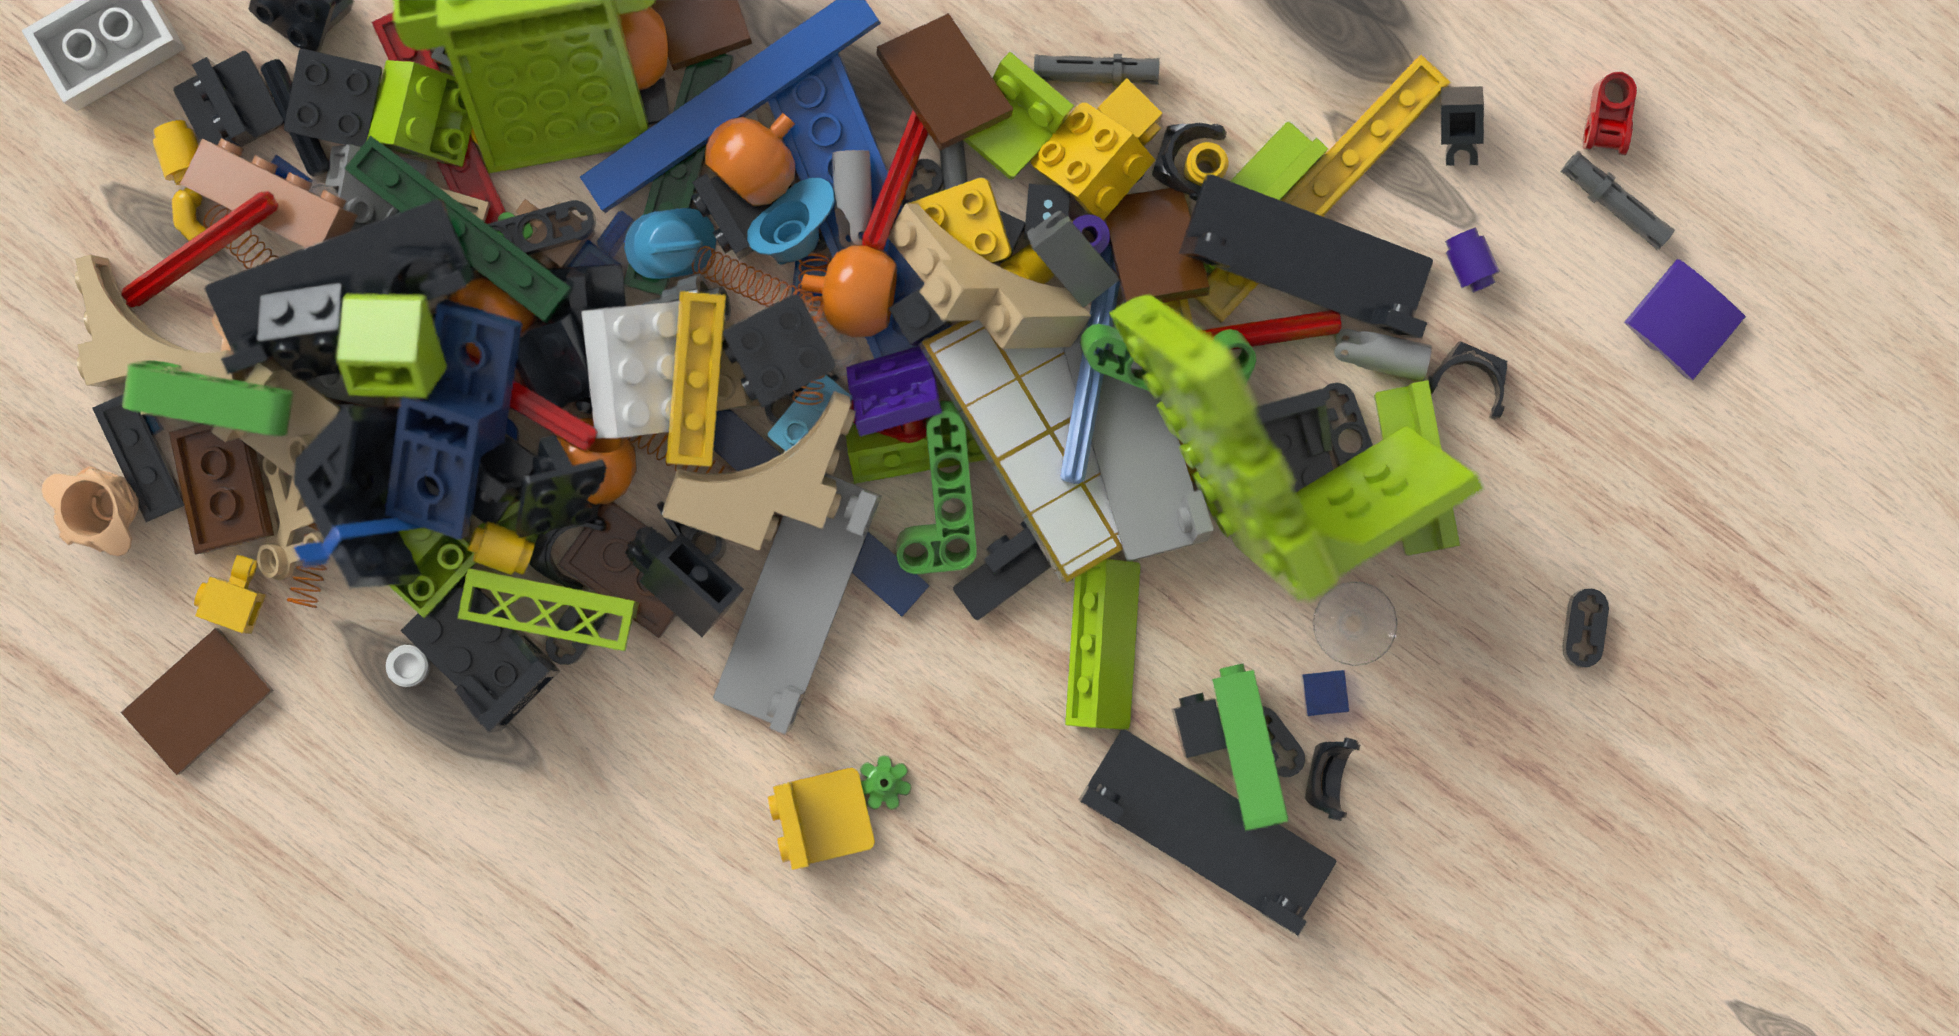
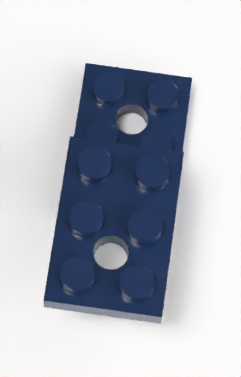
(455, 422)

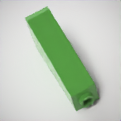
(1249, 747)

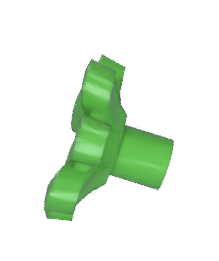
(895, 784)

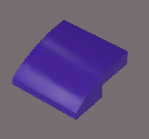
(1685, 319)
(893, 390)

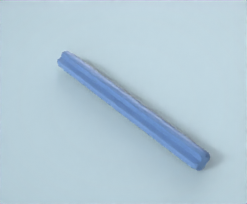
(1088, 390)

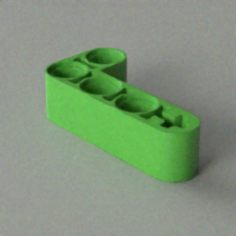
(1107, 363)
(206, 399)
(944, 487)

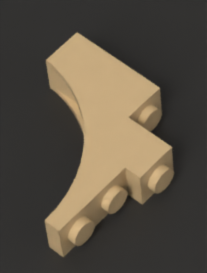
(971, 288)
(123, 337)
(792, 484)

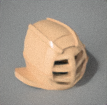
(93, 509)

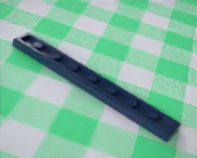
(875, 564)

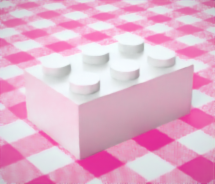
(101, 46)
(631, 367)

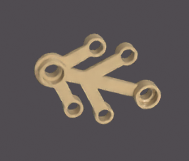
(277, 556)

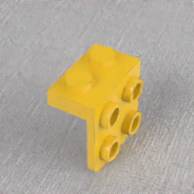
(1093, 159)
(970, 217)
(821, 817)

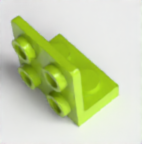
(1035, 117)

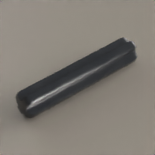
(280, 88)

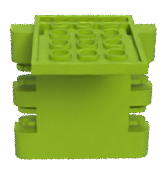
(535, 73)
(1294, 537)

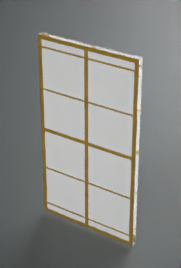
(1021, 417)

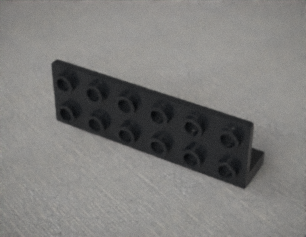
(1307, 256)
(353, 259)
(1207, 831)

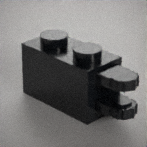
(683, 578)

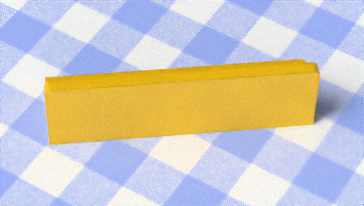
(695, 379)

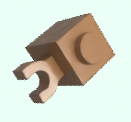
(557, 256)

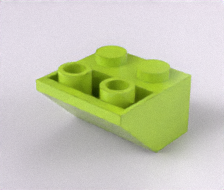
(421, 113)
(388, 346)
(441, 563)

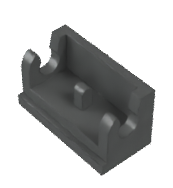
(1072, 258)

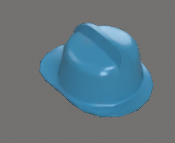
(792, 222)
(668, 242)

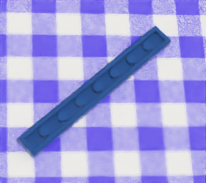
(727, 99)

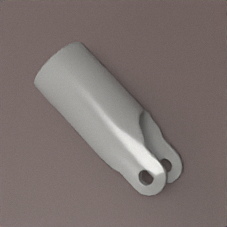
(852, 193)
(1384, 353)

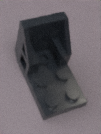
(1301, 434)
(338, 491)
(489, 664)

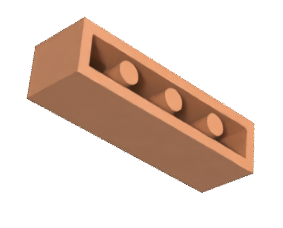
(232, 180)

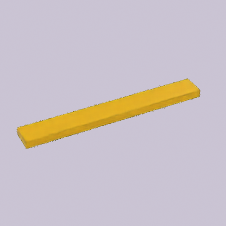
(1343, 165)

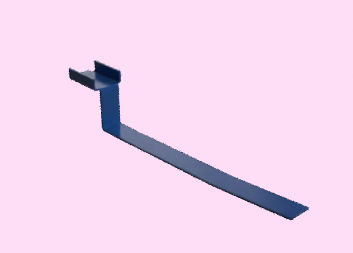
(317, 553)

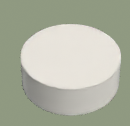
(407, 666)

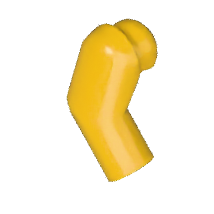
(184, 213)

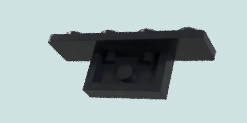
(1006, 571)

